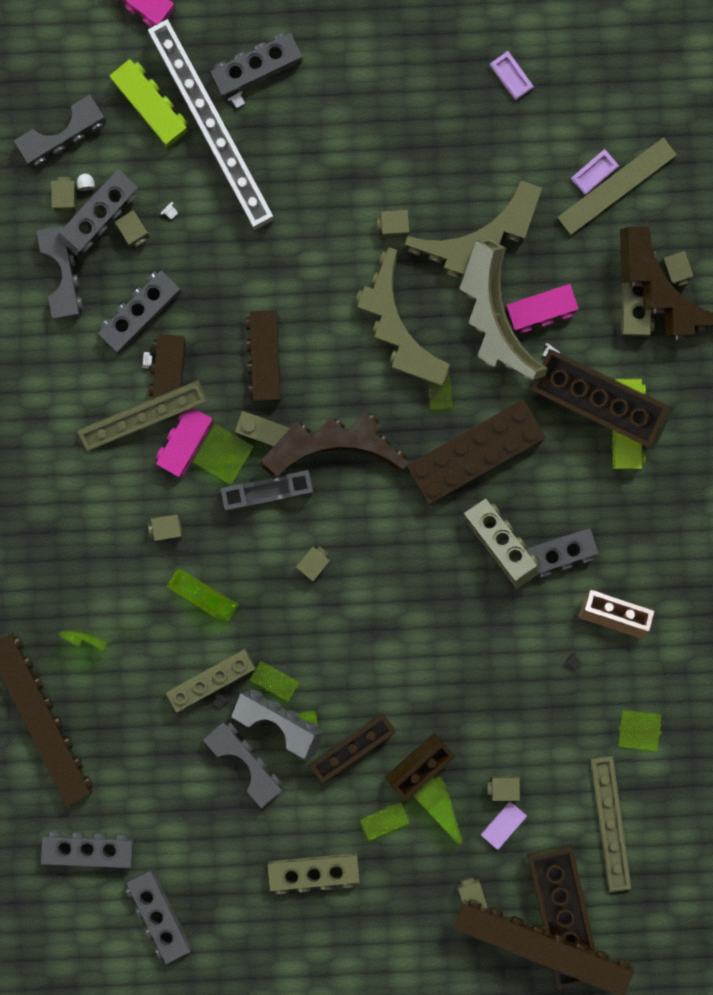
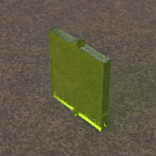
(639, 730)

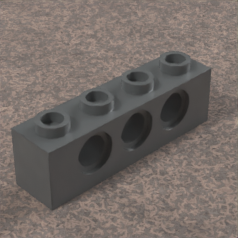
(290, 56)
(117, 184)
(137, 324)
(584, 541)
(53, 855)
(165, 950)

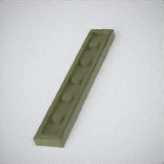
(616, 186)
(142, 415)
(610, 823)

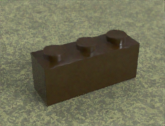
(168, 364)
(419, 767)

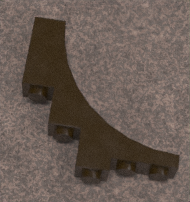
(642, 270)
(332, 436)

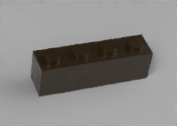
(264, 355)
(352, 747)

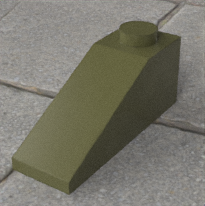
(260, 429)

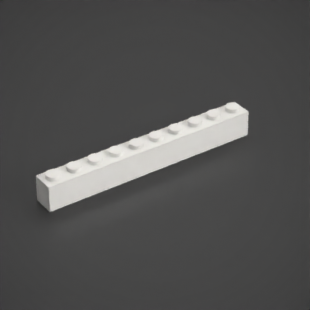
(211, 124)

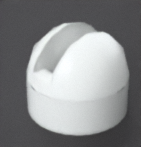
(85, 182)

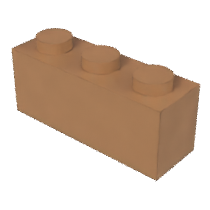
(616, 614)

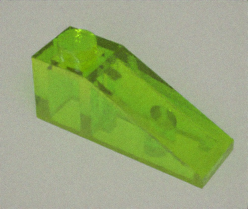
(202, 595)
(436, 801)

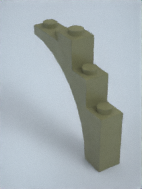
(457, 252)
(380, 302)
(489, 316)

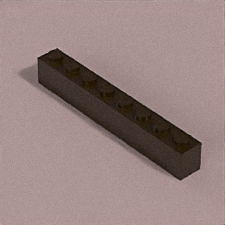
(41, 721)
(544, 948)

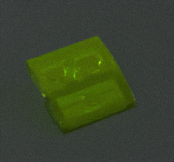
(222, 454)
(79, 637)

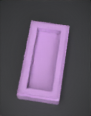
(511, 75)
(594, 172)
(503, 825)

